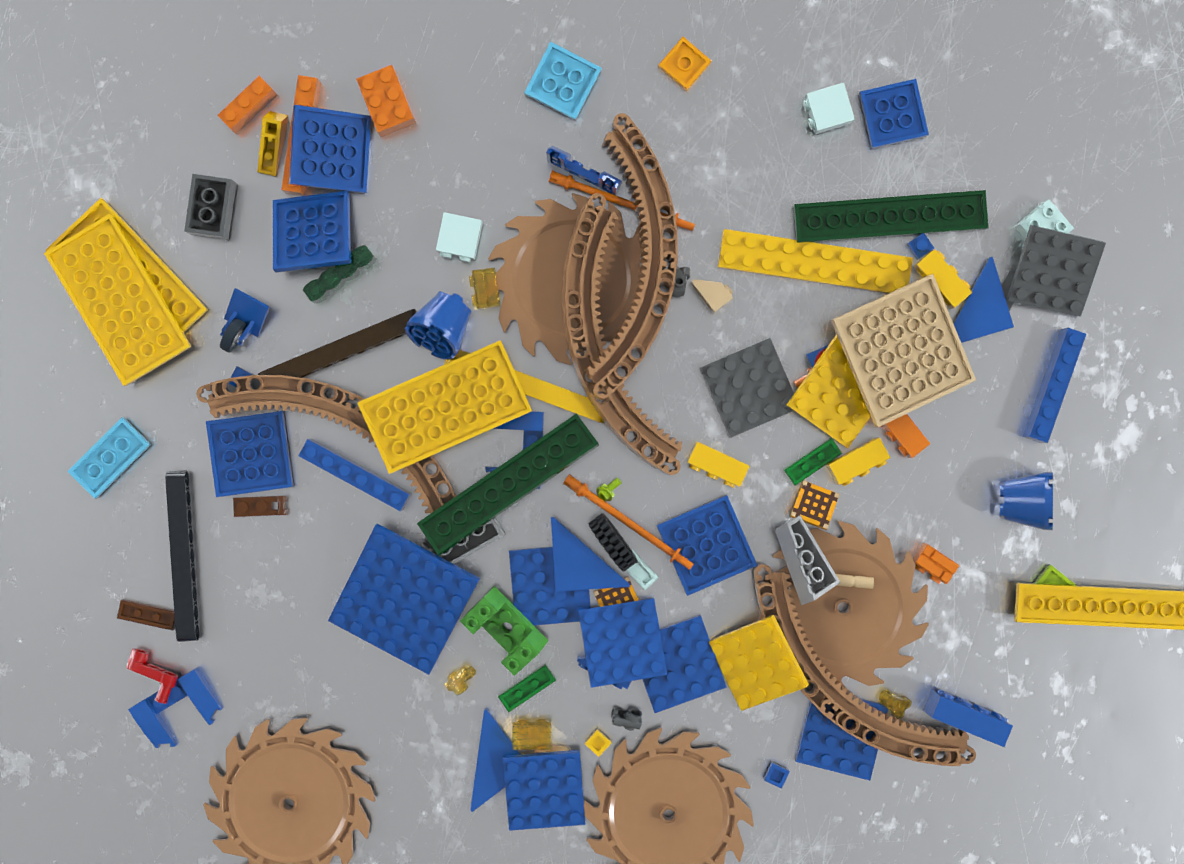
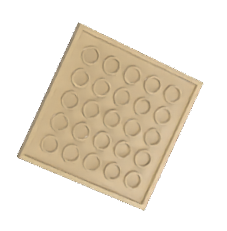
(903, 350)

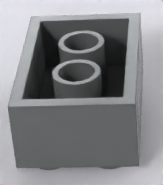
(210, 206)

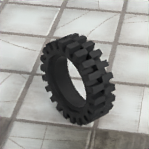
(612, 542)

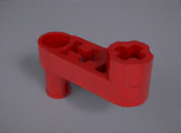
(138, 663)

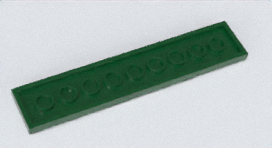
(891, 216)
(507, 484)

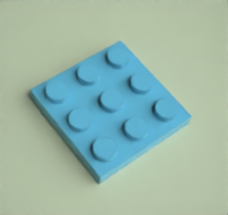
(562, 81)

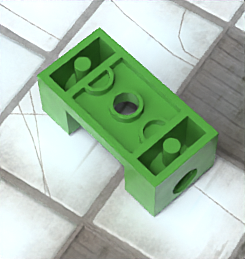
(521, 642)

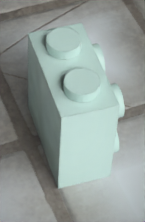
(828, 108)
(1045, 216)
(459, 237)

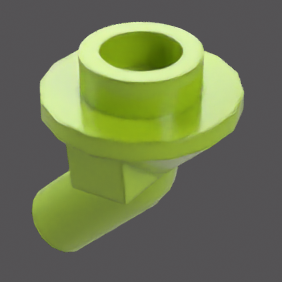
(605, 491)

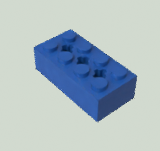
(968, 718)

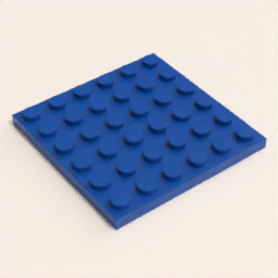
(403, 599)

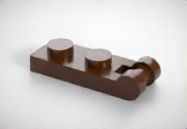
(259, 506)

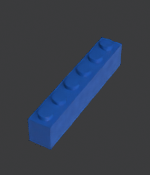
(1054, 385)
(355, 474)

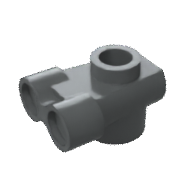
(681, 277)
(629, 720)

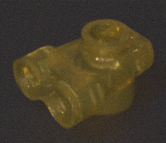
(458, 679)
(895, 703)

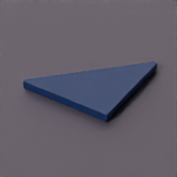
(985, 308)
(577, 565)
(489, 767)

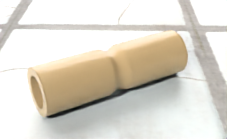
(857, 581)

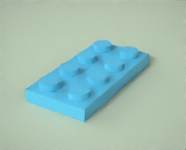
(108, 458)

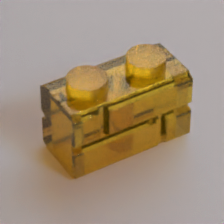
(485, 289)
(531, 735)

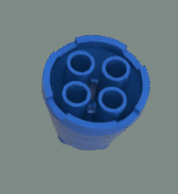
(440, 325)
(1028, 500)

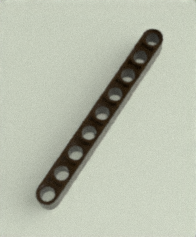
(343, 348)

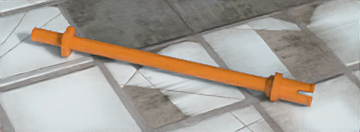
(569, 182)
(582, 490)

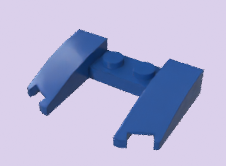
(562, 160)
(531, 424)
(191, 685)

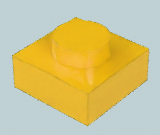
(598, 742)

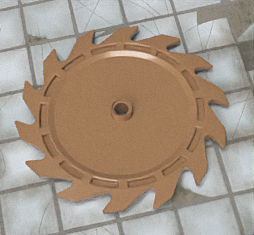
(535, 276)
(876, 618)
(297, 769)
(661, 780)

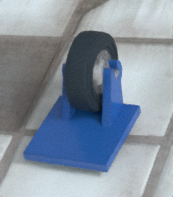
(243, 317)

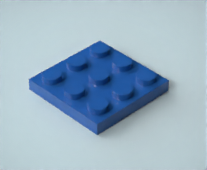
(893, 113)

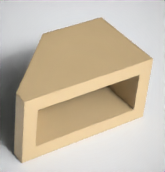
(712, 293)

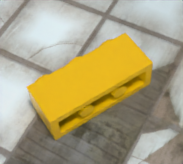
(950, 285)
(858, 461)
(717, 465)

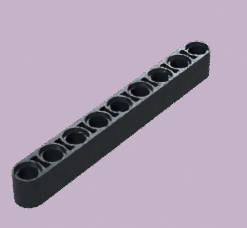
(182, 556)

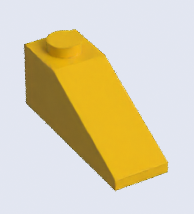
(272, 142)

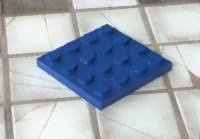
(329, 149)
(311, 231)
(249, 454)
(710, 540)
(535, 589)
(622, 642)
(689, 666)
(833, 749)
(544, 790)

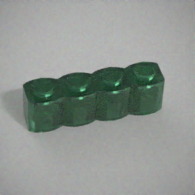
(335, 278)

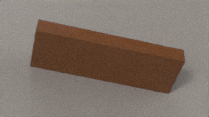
(146, 614)

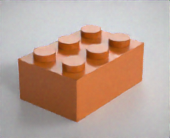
(386, 101)

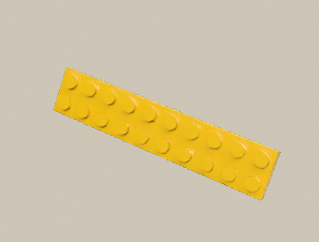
(814, 262)
(1099, 606)

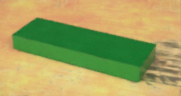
(812, 461)
(527, 688)

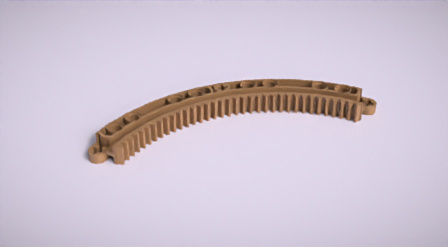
(651, 196)
(580, 281)
(288, 393)
(890, 734)

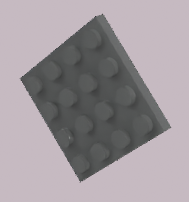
(1055, 270)
(749, 387)

